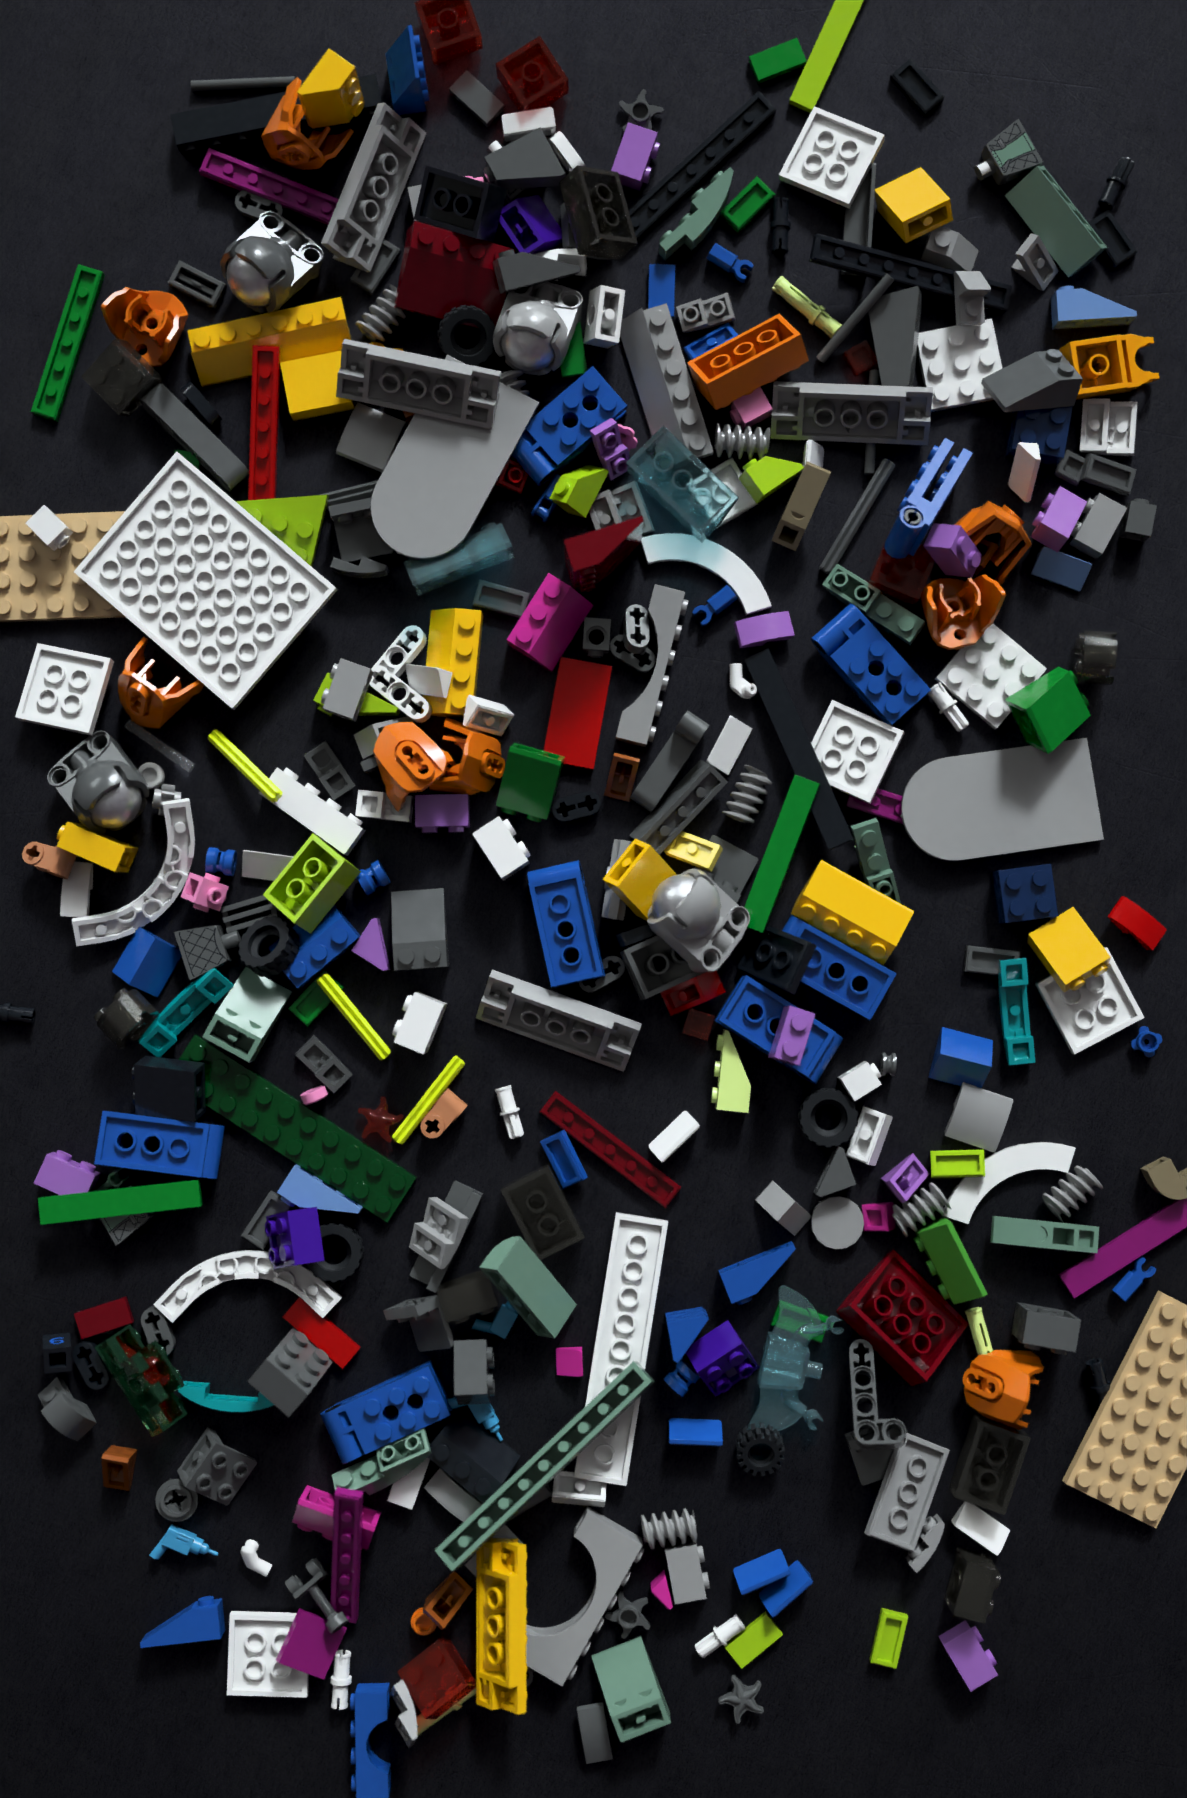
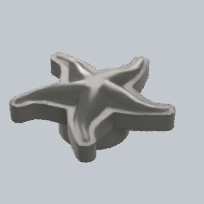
(640, 111)
(629, 1614)
(742, 1698)

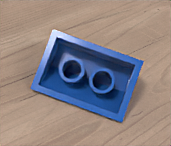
(321, 947)

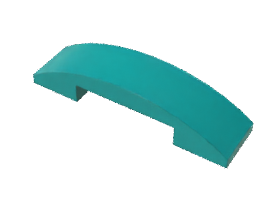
(184, 1009)
(1015, 1011)
(199, 1393)

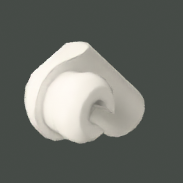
(739, 684)
(252, 1560)

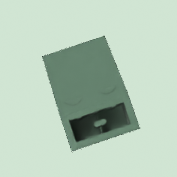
(247, 1015)
(631, 1689)

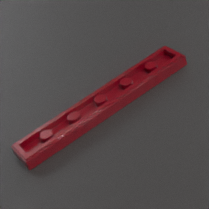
(610, 1149)

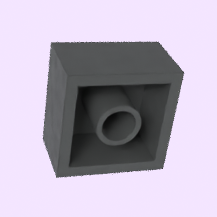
(1045, 1327)
(472, 1372)

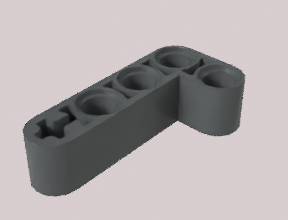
(669, 761)
(868, 1394)

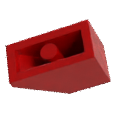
(693, 992)

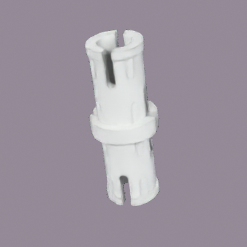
(341, 1680)

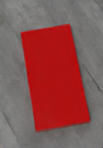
(578, 711)

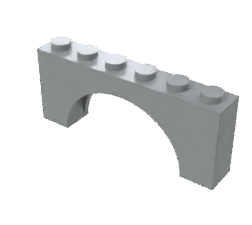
(613, 1550)

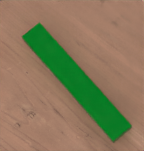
(67, 343)
(780, 851)
(120, 1201)

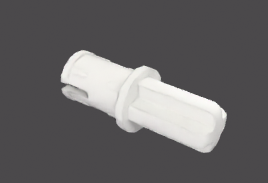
(948, 707)
(509, 1112)
(719, 1636)

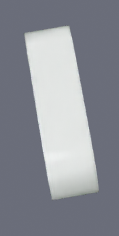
(565, 151)

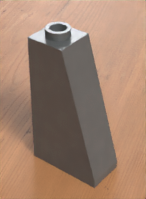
(895, 335)

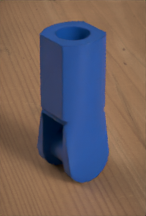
(540, 510)

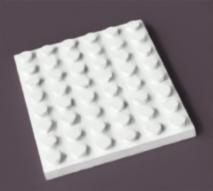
(205, 580)

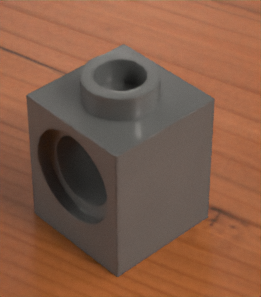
(1138, 520)
(596, 625)

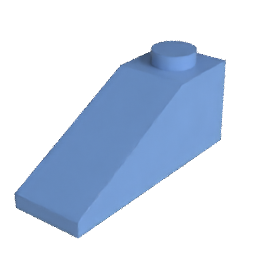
(1086, 309)
(309, 1191)

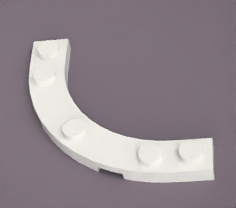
(160, 893)
(243, 1265)

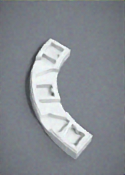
(713, 558)
(1001, 1166)

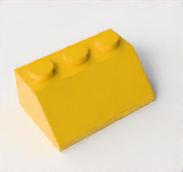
(331, 92)

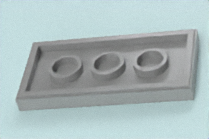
(907, 1492)

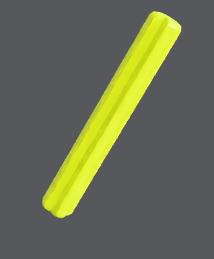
(245, 766)
(353, 1016)
(428, 1100)

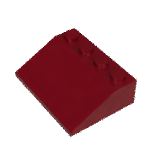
(448, 271)
(599, 552)
(903, 1318)

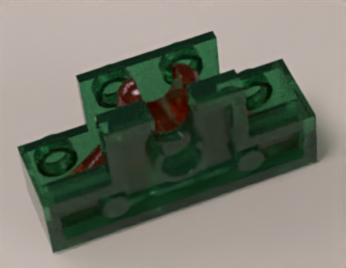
(144, 1378)

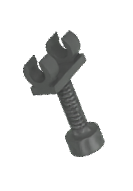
(335, 1620)

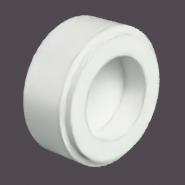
(152, 774)

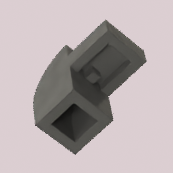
(64, 1412)

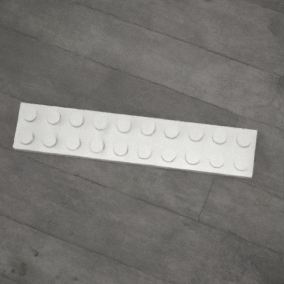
(623, 1337)

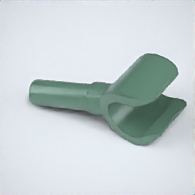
(113, 1180)

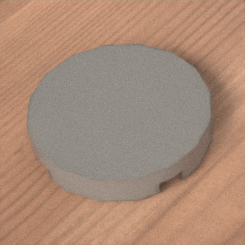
(837, 1222)

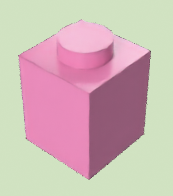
(750, 409)

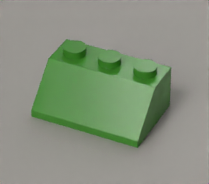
(949, 1261)

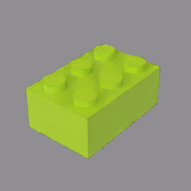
(311, 883)

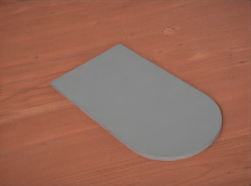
(445, 477)
(1003, 802)

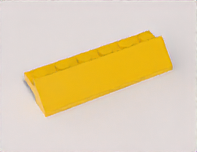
(226, 349)
(501, 1625)

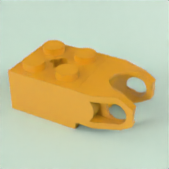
(1113, 363)

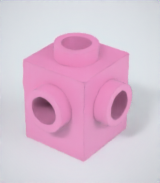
(205, 891)

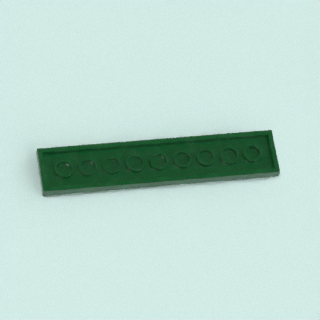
(299, 1132)

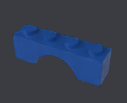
(371, 1707)

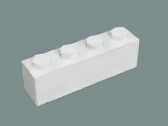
(315, 813)

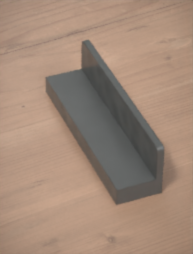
(859, 218)
(679, 806)
(463, 1200)

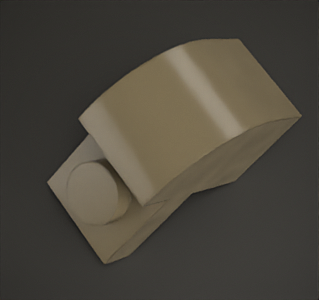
(1165, 1179)

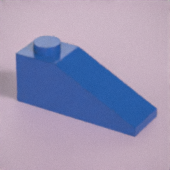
(751, 1274)
(195, 1623)

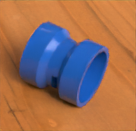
(221, 861)
(368, 882)
(680, 1383)

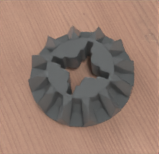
(172, 1511)

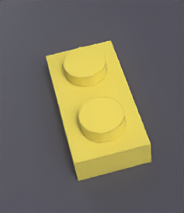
(694, 851)

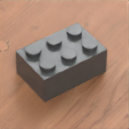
(290, 1371)

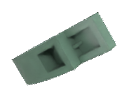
(705, 212)
(876, 607)
(873, 858)
(1044, 1234)
(386, 1467)

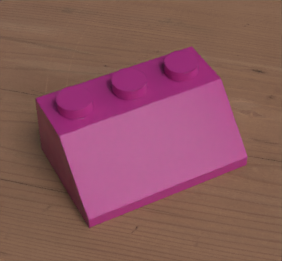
(549, 622)
(316, 1513)

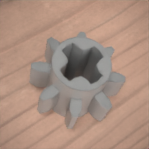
(166, 793)

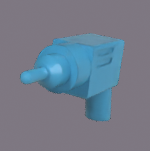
(502, 1322)
(482, 1413)
(182, 1542)

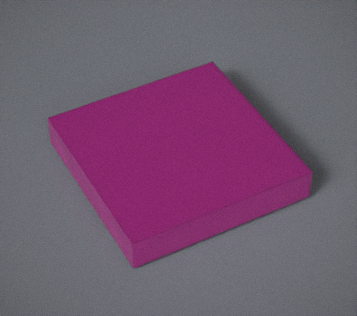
(310, 1645)

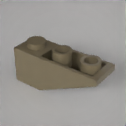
(801, 506)

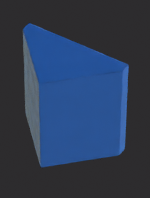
(147, 962)
(961, 1058)
(683, 1329)

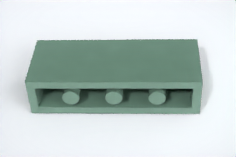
(1055, 220)
(528, 1286)

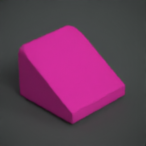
(878, 1216)
(569, 1361)
(661, 1590)

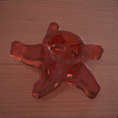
(379, 1120)

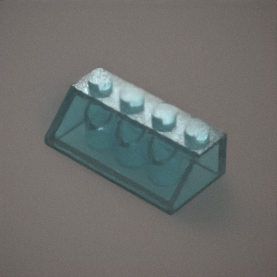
(682, 483)
(471, 556)

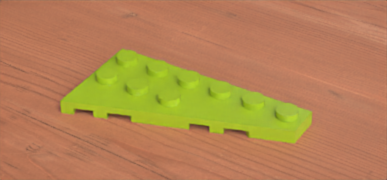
(292, 520)

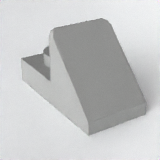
(1035, 262)
(969, 297)

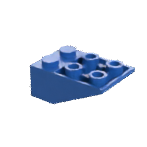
(407, 74)

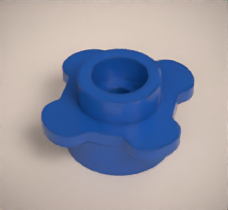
(1154, 1041)

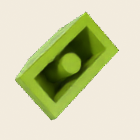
(767, 476)
(578, 489)

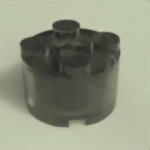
(1096, 657)
(126, 1017)

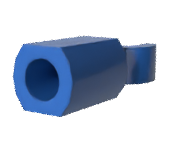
(729, 261)
(716, 604)
(1133, 1280)

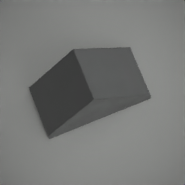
(836, 1174)

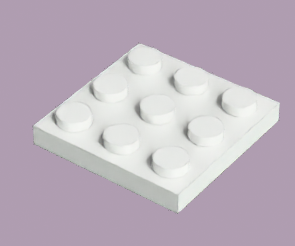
(831, 157)
(956, 361)
(989, 674)
(64, 689)
(855, 750)
(1093, 1010)
(252, 1656)

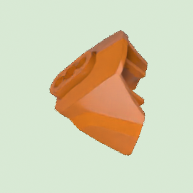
(287, 143)
(134, 314)
(993, 519)
(961, 607)
(145, 702)
(475, 769)
(401, 772)
(1003, 1385)

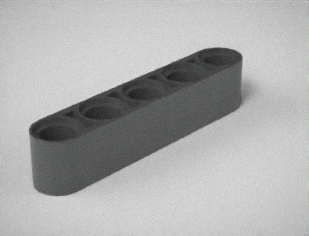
(194, 436)

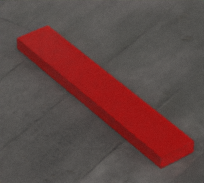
(264, 422)

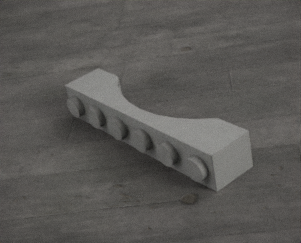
(664, 613)

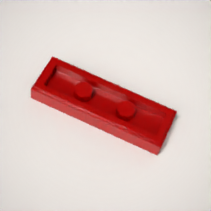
(322, 1332)

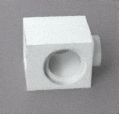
(49, 528)
(860, 1080)

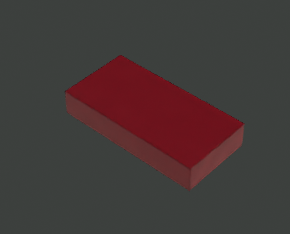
(104, 1317)

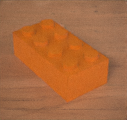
(748, 361)

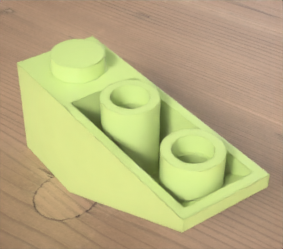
(733, 1084)

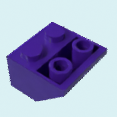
(529, 226)
(294, 1238)
(721, 1358)

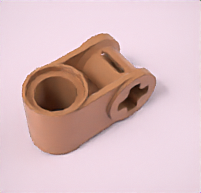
(49, 859)
(444, 1110)

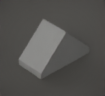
(783, 1208)

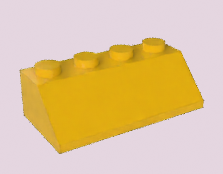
(455, 647)
(852, 912)

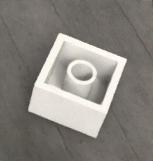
(501, 847)
(419, 1023)

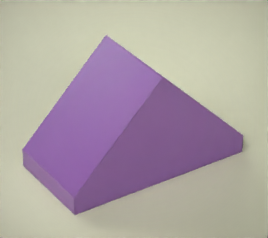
(372, 945)
(905, 1178)

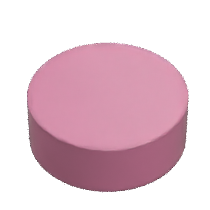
(314, 1095)

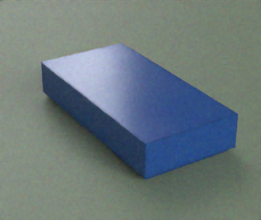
(661, 286)
(563, 1159)

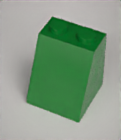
(1049, 709)
(529, 782)

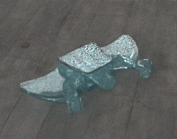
(787, 1362)

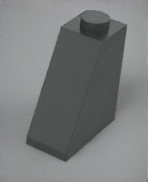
(524, 163)

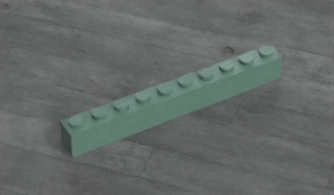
(544, 1466)

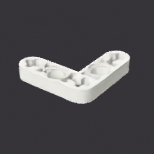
(393, 672)

